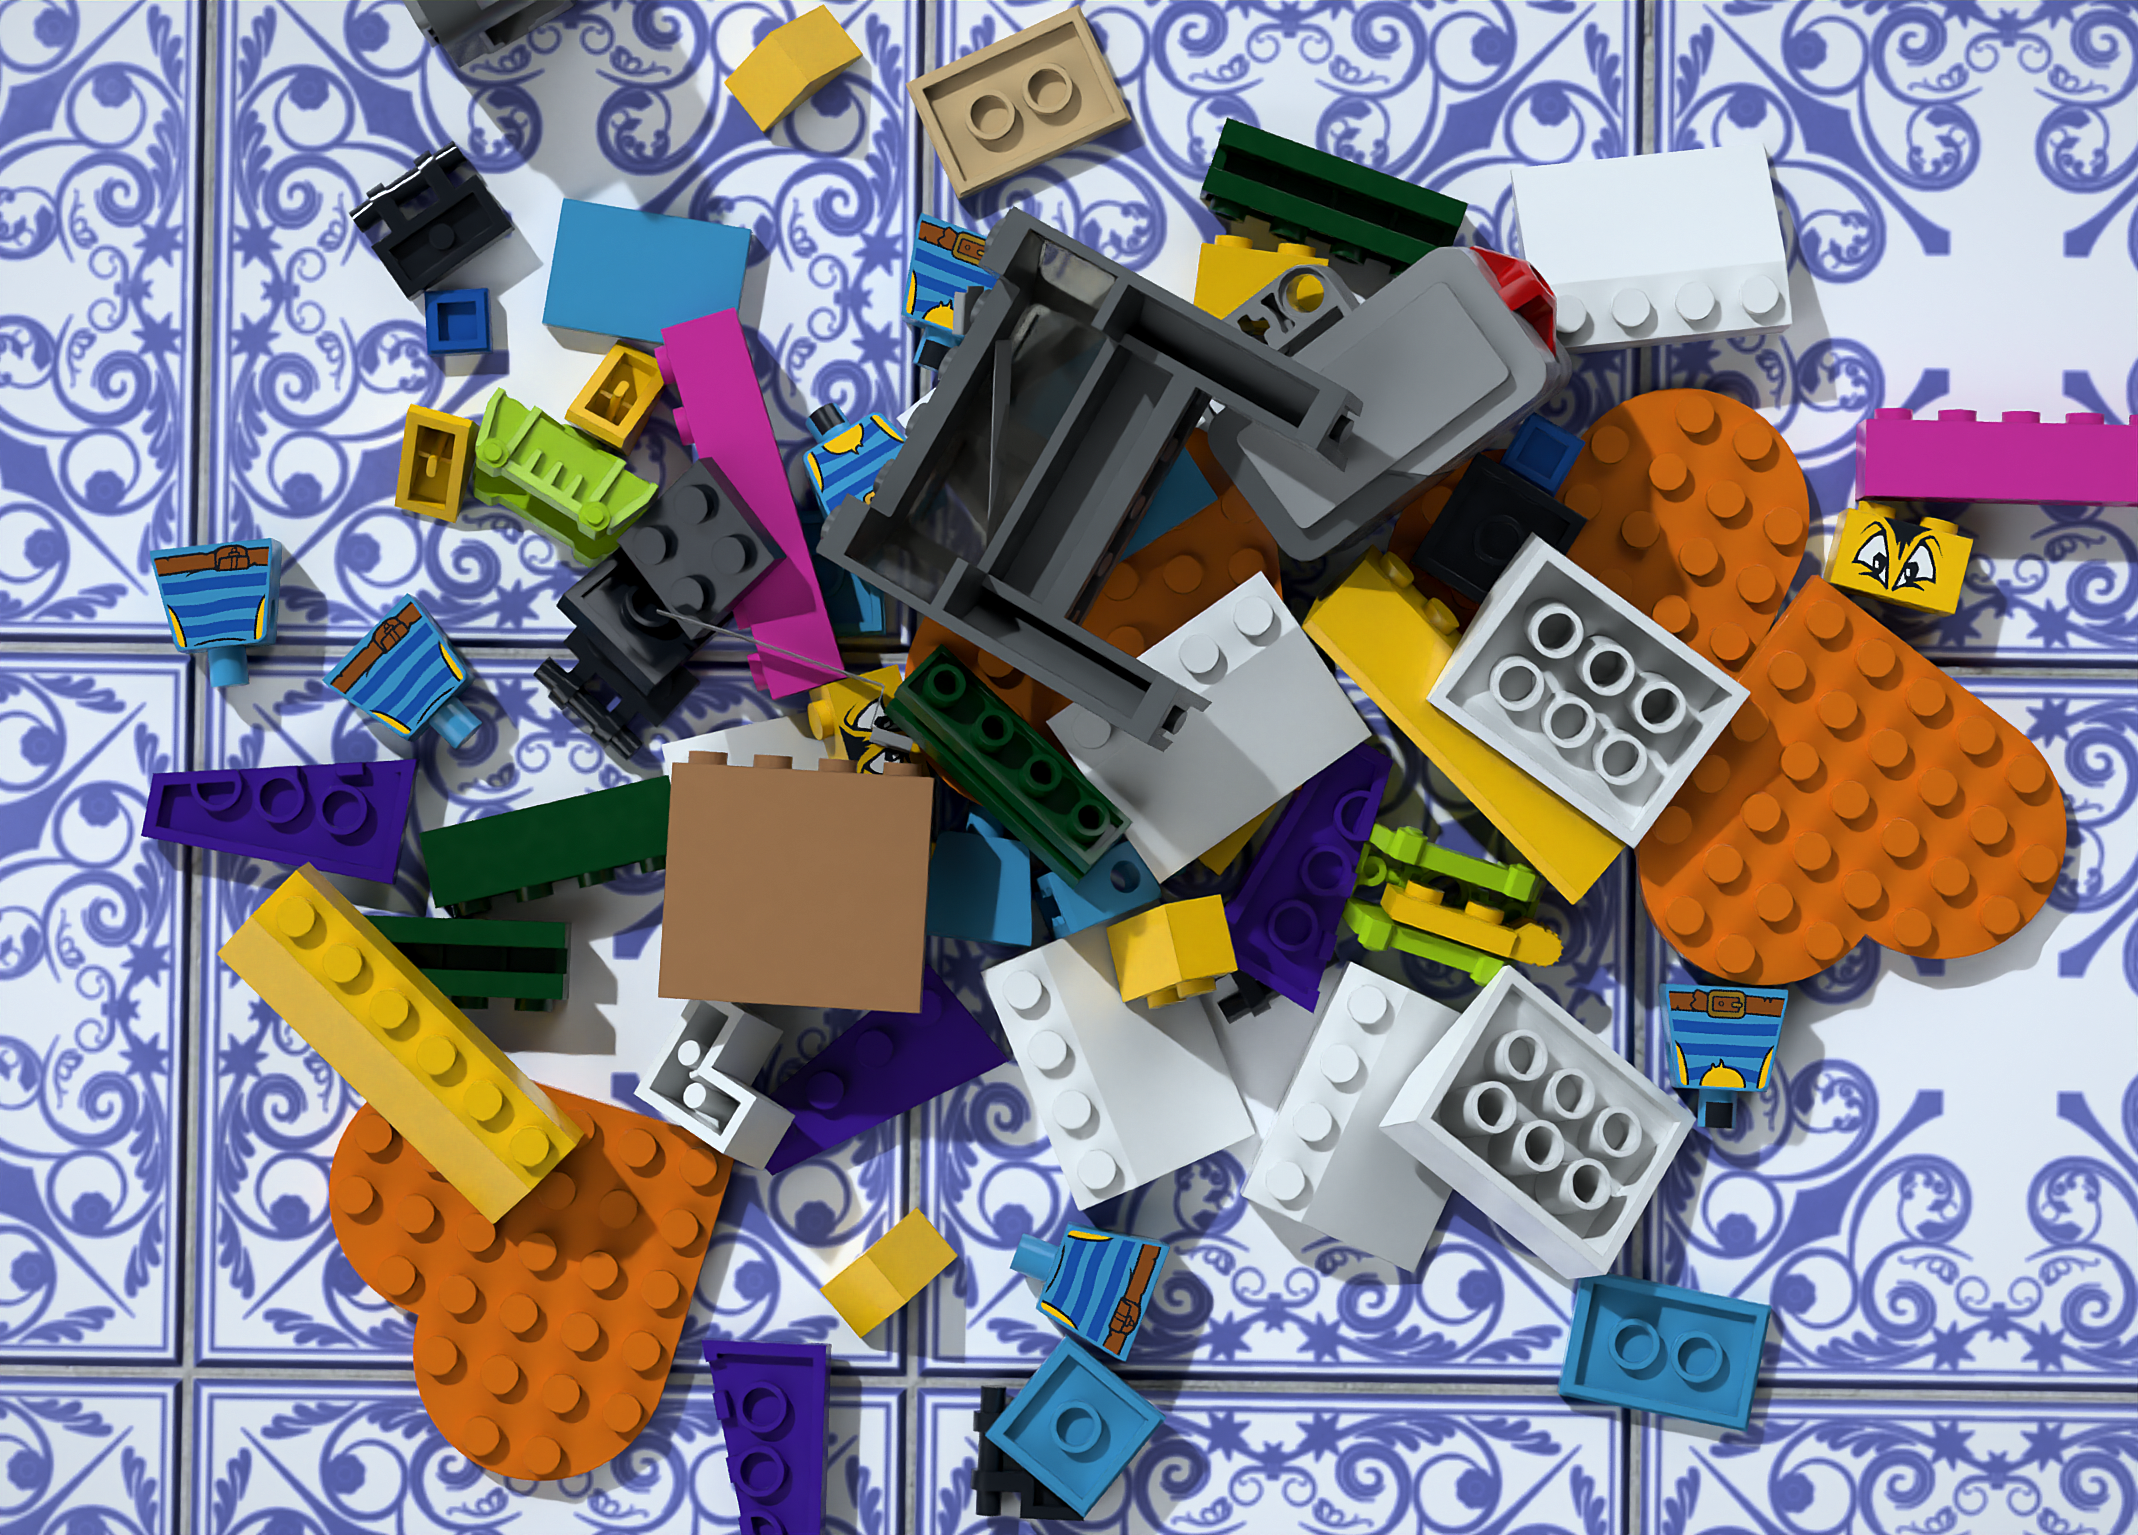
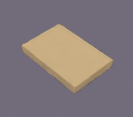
(1018, 103)

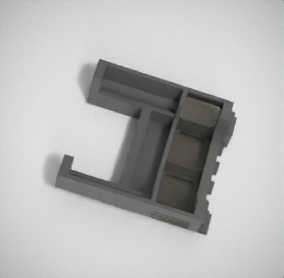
(1096, 417)

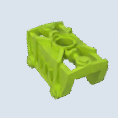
(557, 479)
(1411, 846)

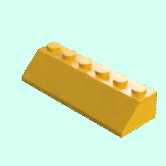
(1395, 651)
(400, 1043)

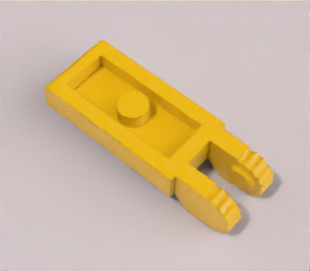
(1475, 925)

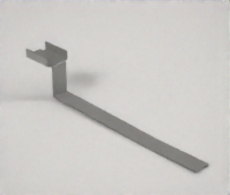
(1002, 377)
(878, 735)

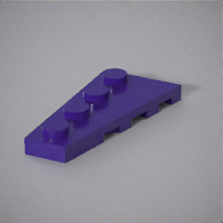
(333, 815)
(1299, 881)
(881, 1071)
(774, 1430)

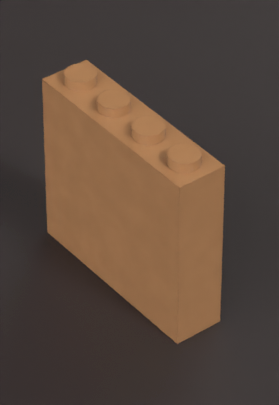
(797, 883)

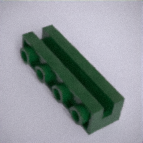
(1327, 200)
(1007, 766)
(548, 844)
(486, 958)

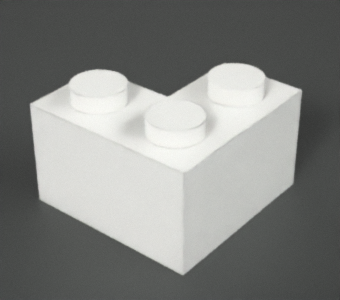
(707, 1078)

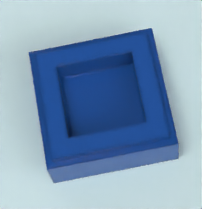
(458, 322)
(1542, 453)

